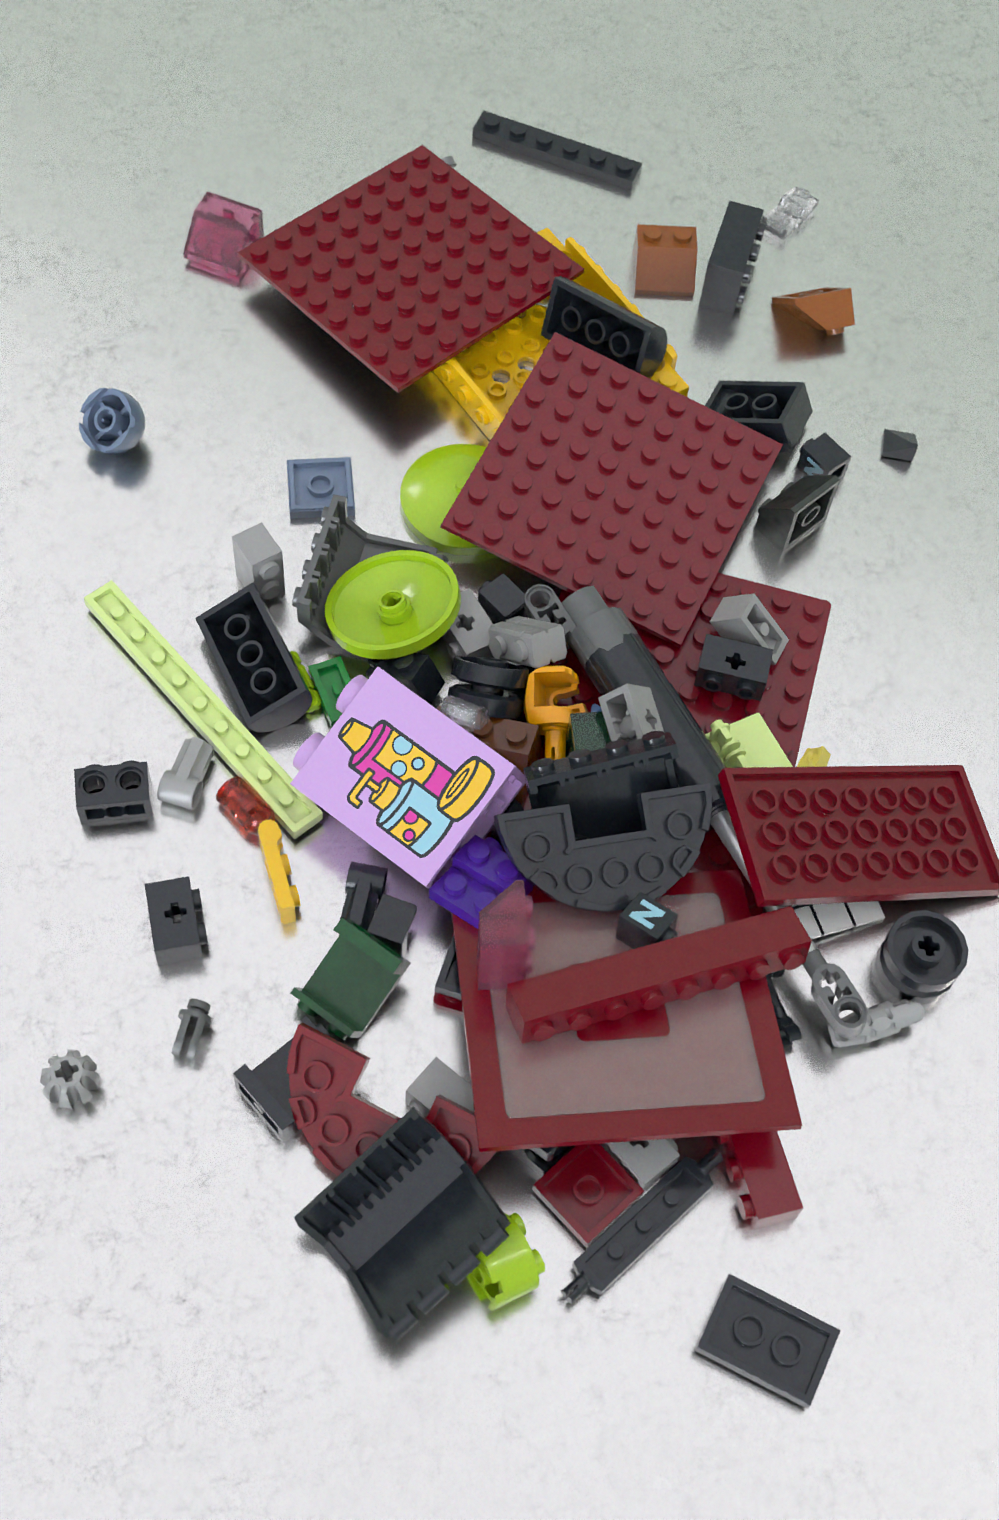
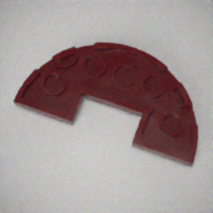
(344, 1124)

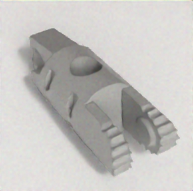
(882, 1021)

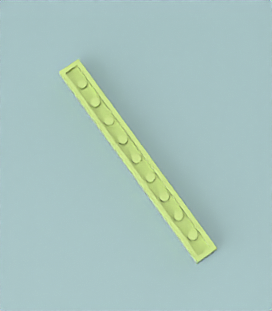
(203, 708)

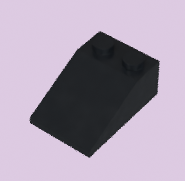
(765, 406)

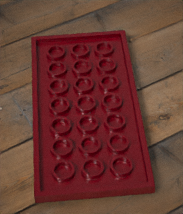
(859, 833)

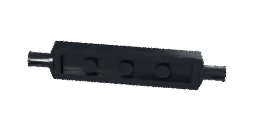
(642, 1225)

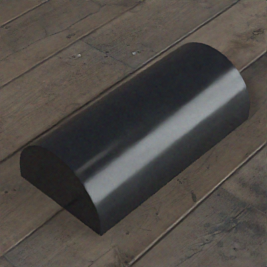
(604, 327)
(255, 661)

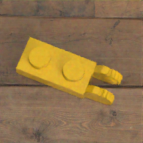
(277, 869)

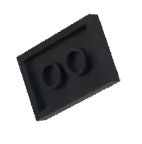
(768, 1341)

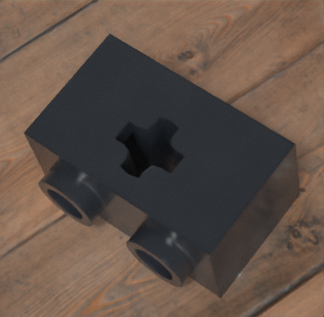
(733, 667)
(173, 940)

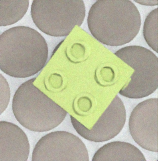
(747, 743)

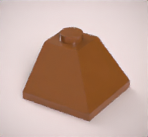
(820, 308)

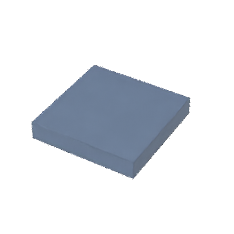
(314, 483)

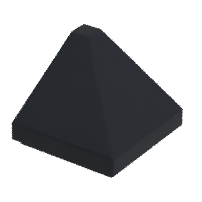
(899, 444)

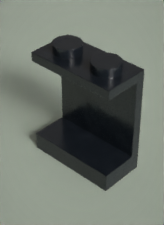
(269, 1088)

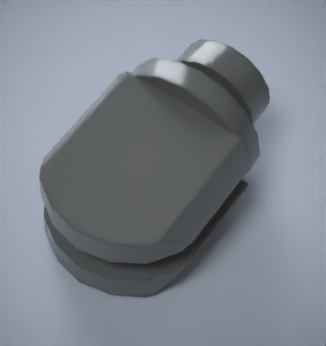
(196, 1016)

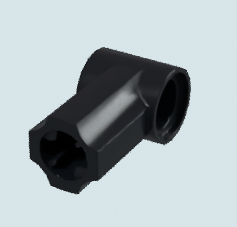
(363, 888)

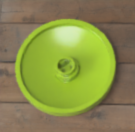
(430, 492)
(393, 604)

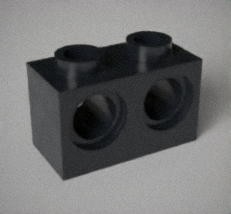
(113, 800)

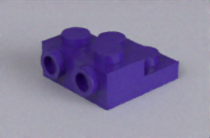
(475, 879)

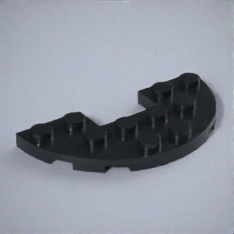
(615, 868)

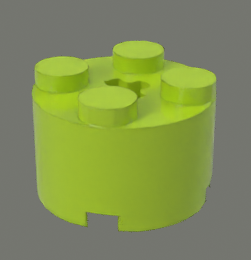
(509, 1269)

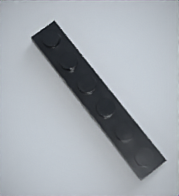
(557, 150)

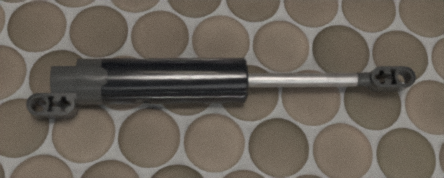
(618, 656)

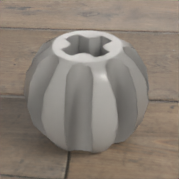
(78, 1089)

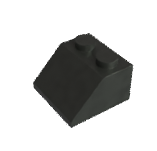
(797, 509)

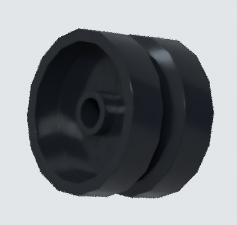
(488, 684)
(921, 957)

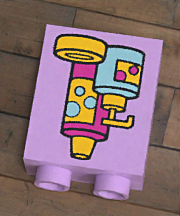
(405, 776)

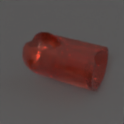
(242, 803)

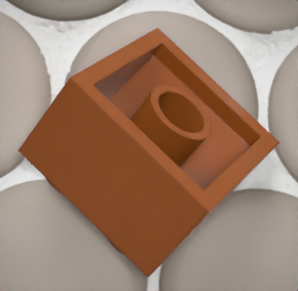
(665, 260)

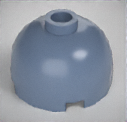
(111, 421)

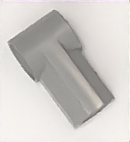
(184, 782)

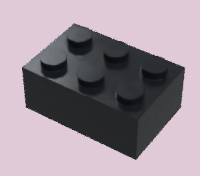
(731, 258)

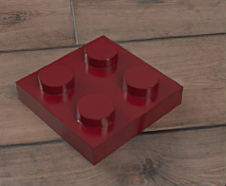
(587, 1191)

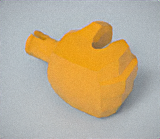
(541, 695)

